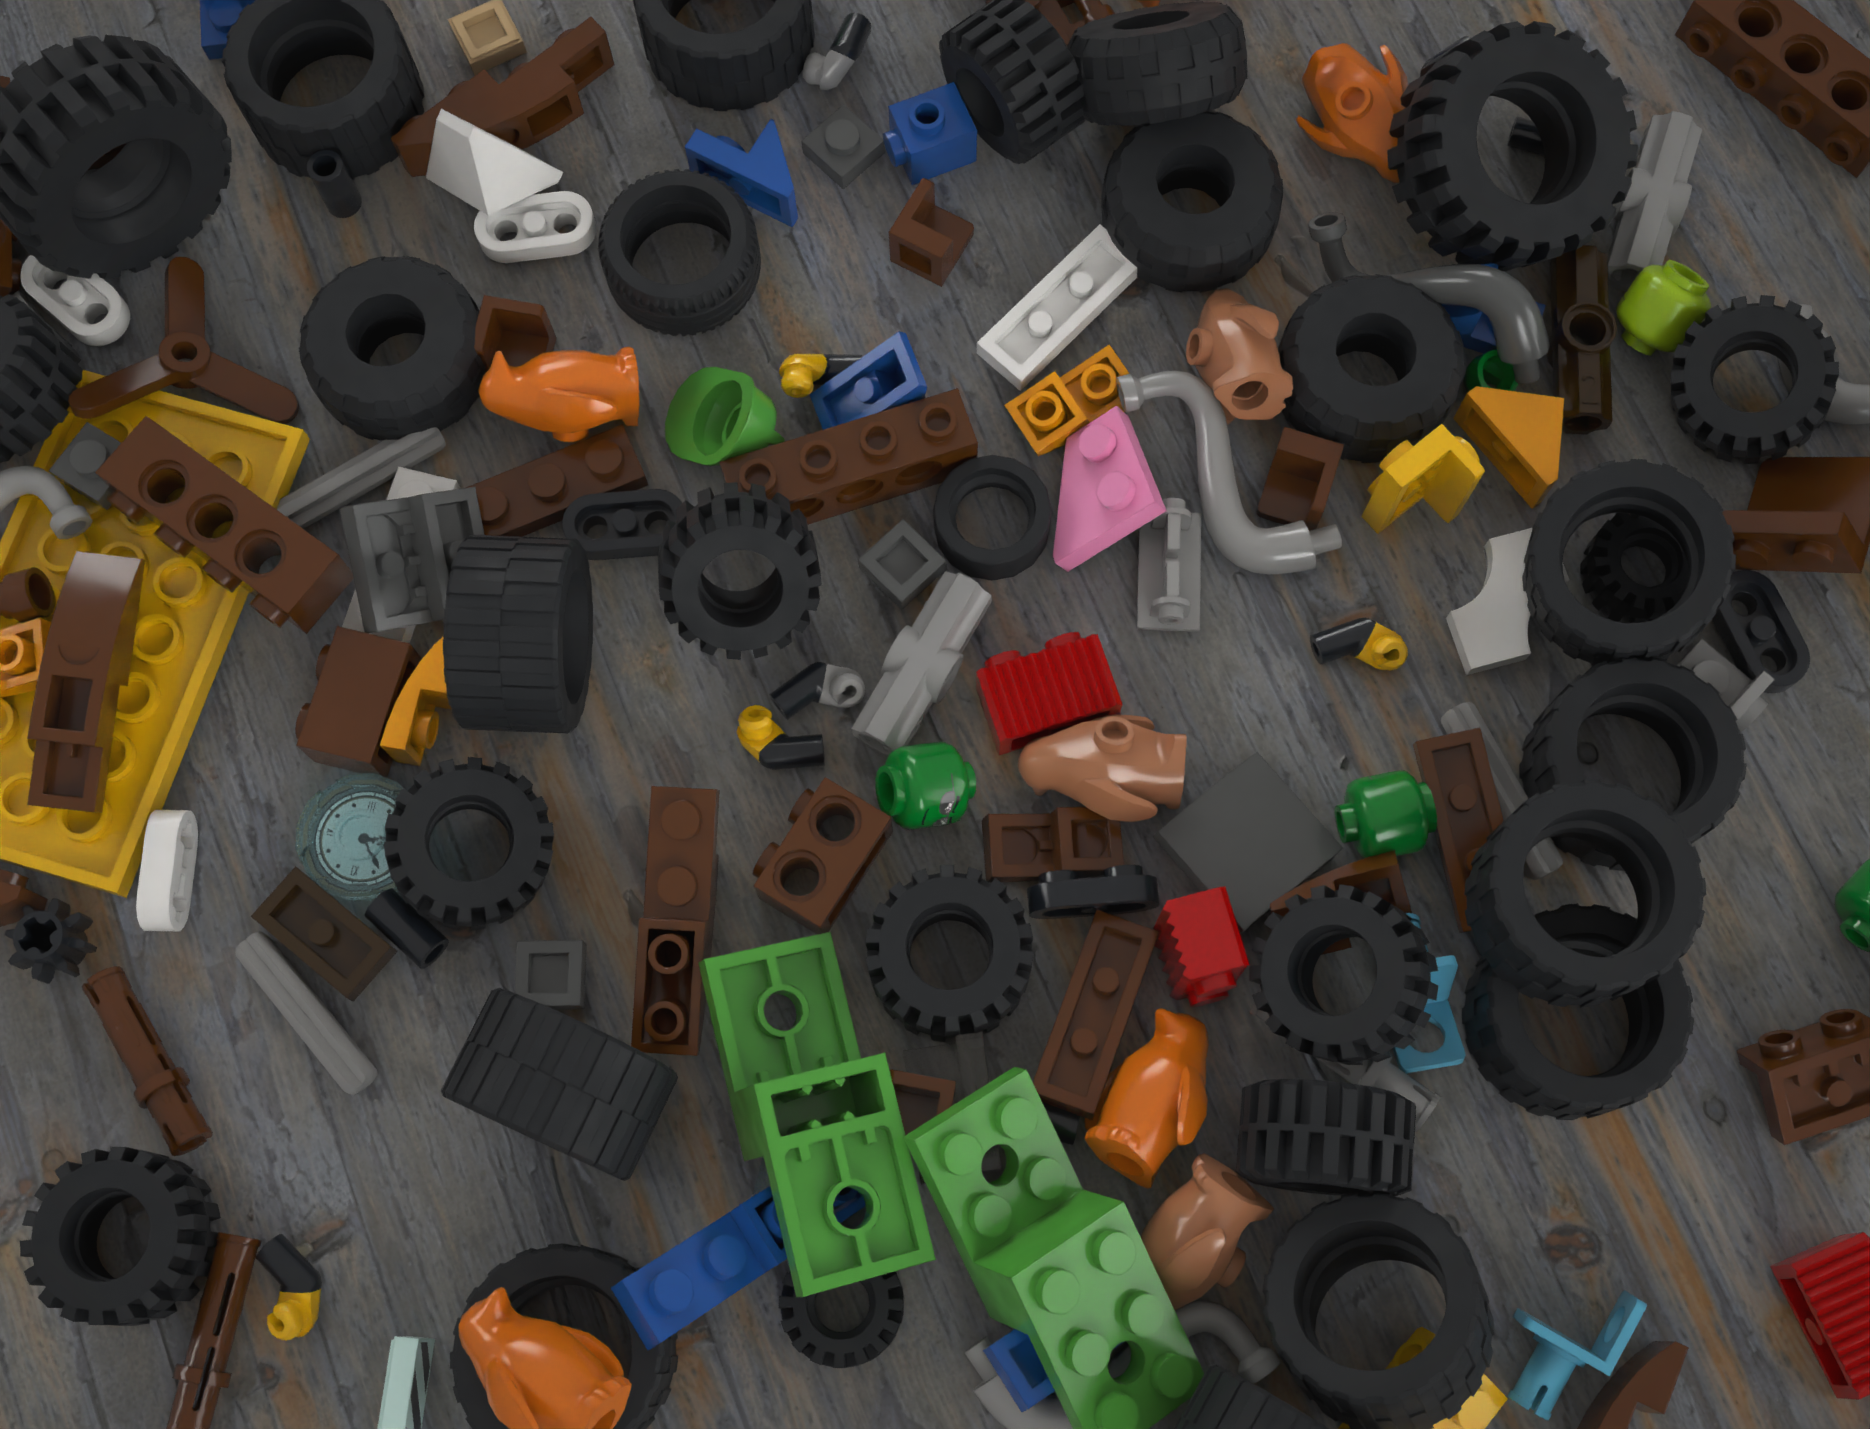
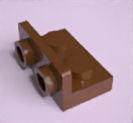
(1813, 1074)

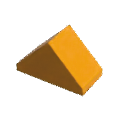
(1517, 435)

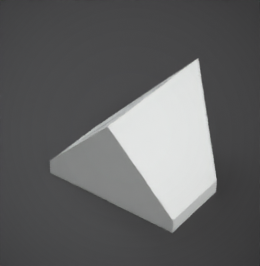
(484, 167)

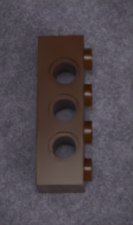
(1790, 67)
(862, 458)
(156, 463)

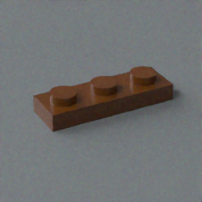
(544, 488)
(1465, 805)
(1094, 1014)

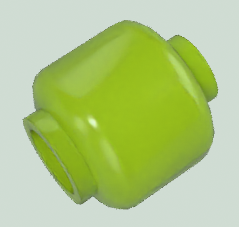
(1662, 307)

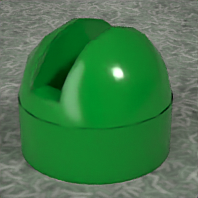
(1491, 370)

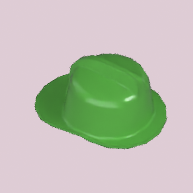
(719, 417)

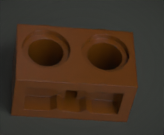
(838, 863)

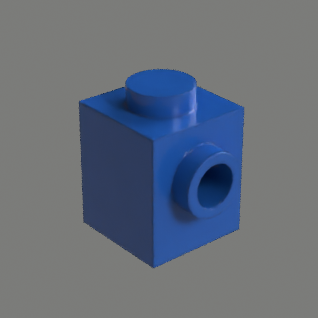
(931, 134)

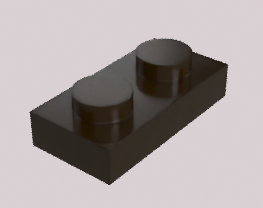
(324, 934)

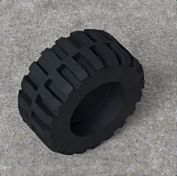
(75, 110)
(1580, 128)

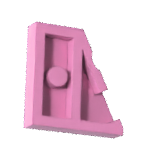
(1102, 489)

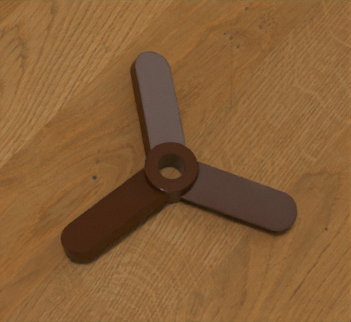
(186, 340)

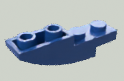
(711, 1266)

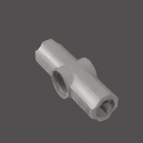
(1655, 197)
(922, 664)

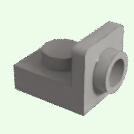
(1734, 686)

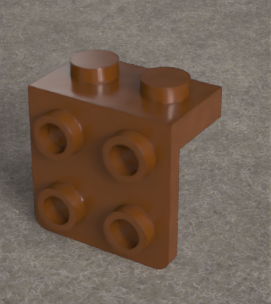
(1805, 516)

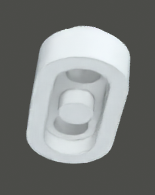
(537, 228)
(77, 303)

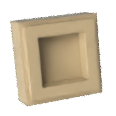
(487, 35)

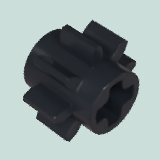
(50, 941)

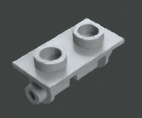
(1170, 570)

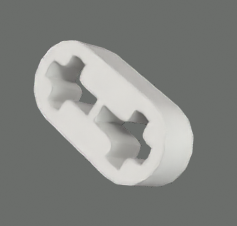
(167, 870)

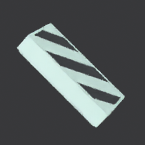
(406, 1383)

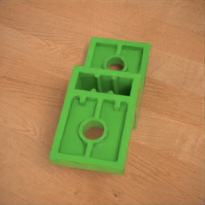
(816, 1114)
(1055, 1258)

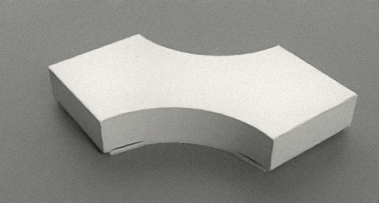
(1495, 624)

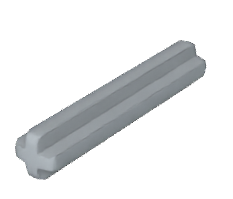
(359, 476)
(1544, 856)
(306, 1013)

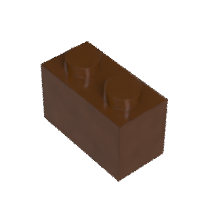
(353, 700)

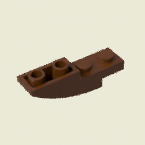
(524, 107)
(81, 679)
(676, 920)

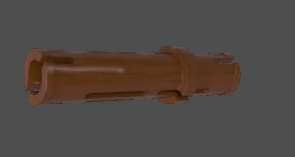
(157, 1079)
(232, 1256)

